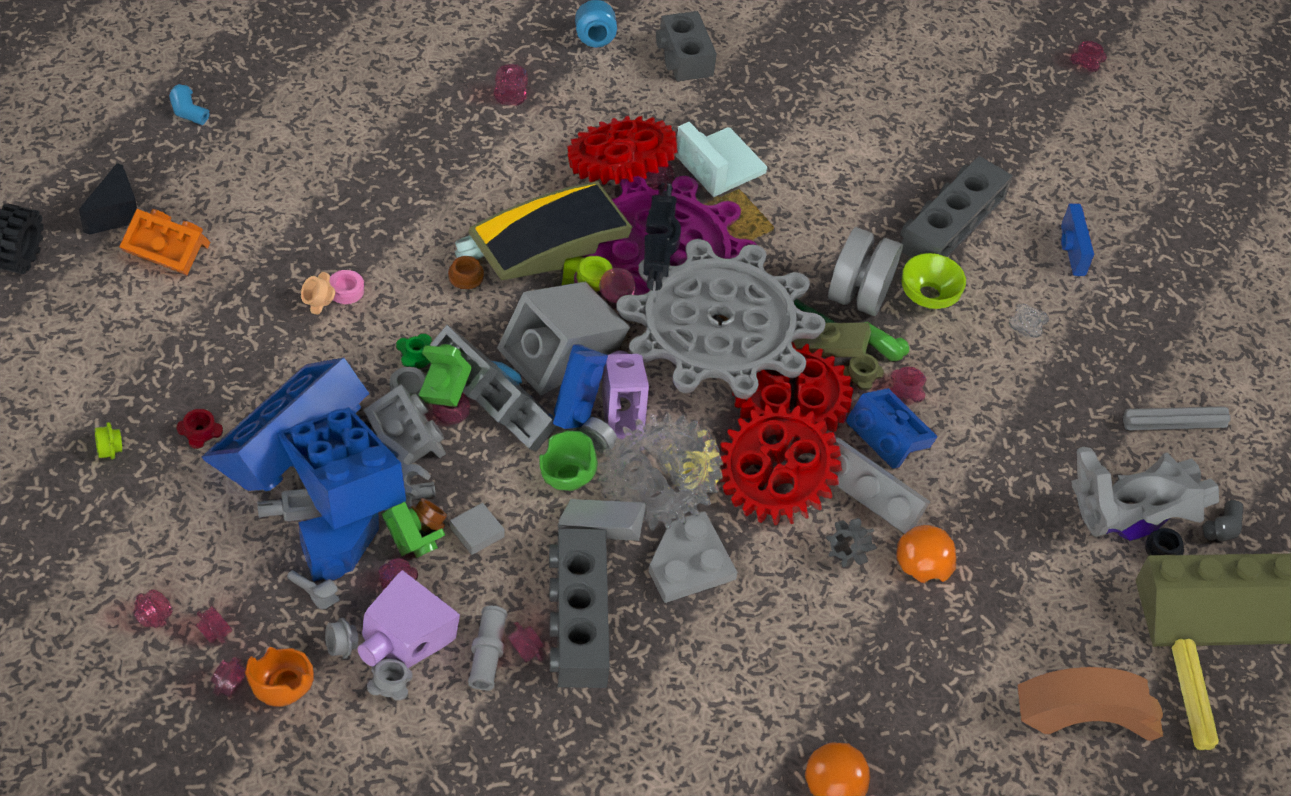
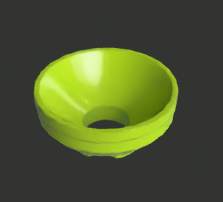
(934, 272)

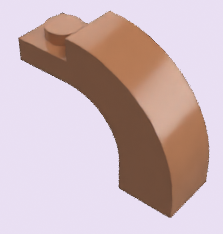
(1087, 696)

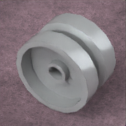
(859, 269)

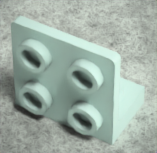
(717, 160)

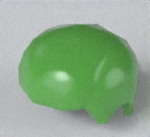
(568, 461)

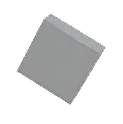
(477, 528)

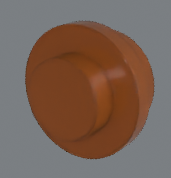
(466, 273)
(430, 515)

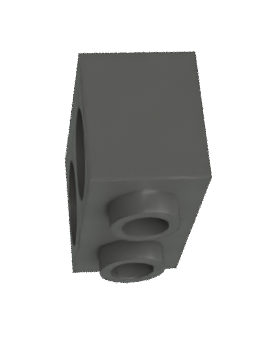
(686, 46)

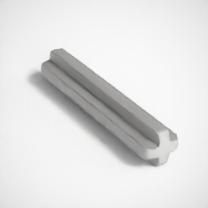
(1176, 418)

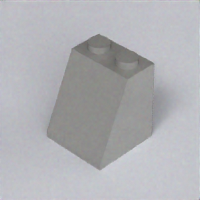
(549, 325)

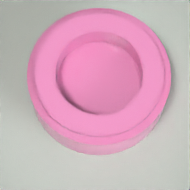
(348, 286)

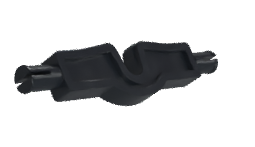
(662, 236)

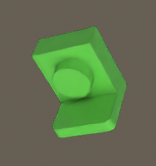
(445, 376)
(405, 528)

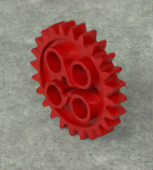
(622, 149)
(817, 389)
(808, 478)

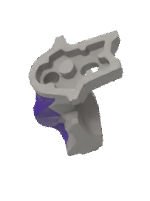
(1158, 494)

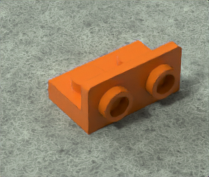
(163, 241)

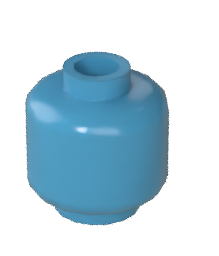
(596, 23)

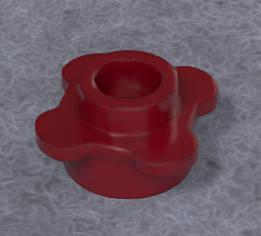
(199, 419)

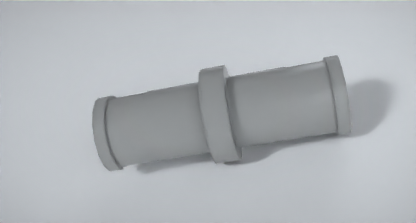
(487, 648)

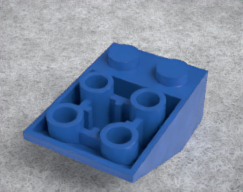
(344, 467)

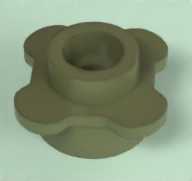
(865, 364)

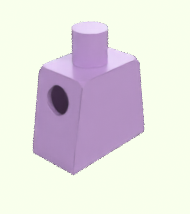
(624, 378)
(406, 623)

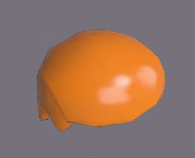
(927, 553)
(283, 667)
(837, 771)

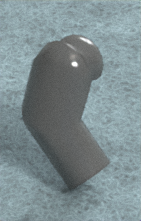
(1227, 526)

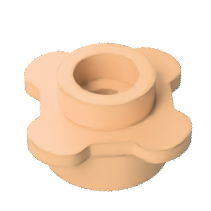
(317, 292)

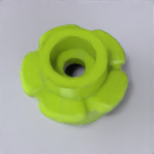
(107, 441)

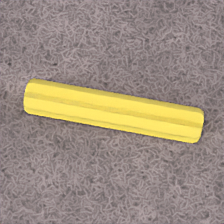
(1195, 694)

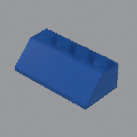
(252, 449)

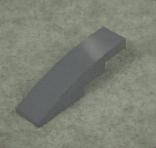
(500, 393)

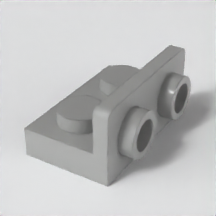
(404, 421)

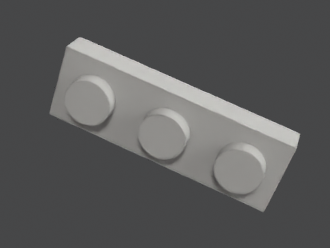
(879, 489)

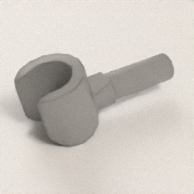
(321, 595)

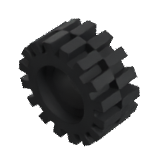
(19, 237)

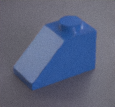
(336, 551)

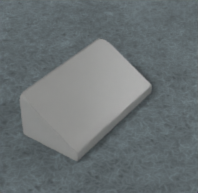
(619, 518)

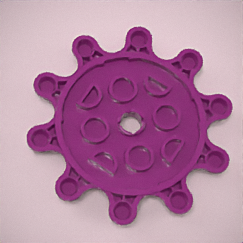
(695, 219)

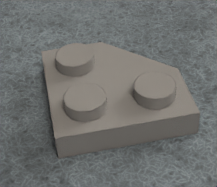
(690, 559)

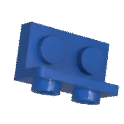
(889, 426)

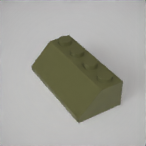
(1217, 598)

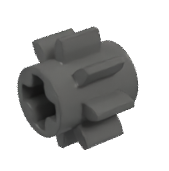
(840, 542)

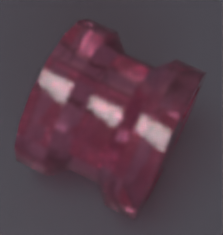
(511, 85)

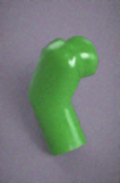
(888, 346)

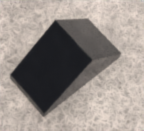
(110, 204)

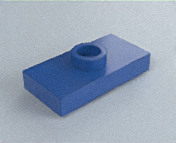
(1077, 240)

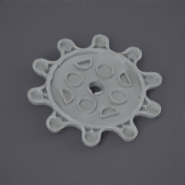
(752, 340)

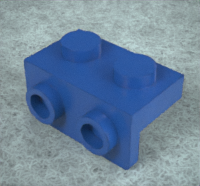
(579, 387)

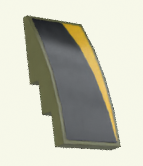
(548, 230)

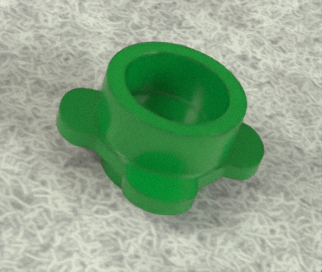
(413, 357)

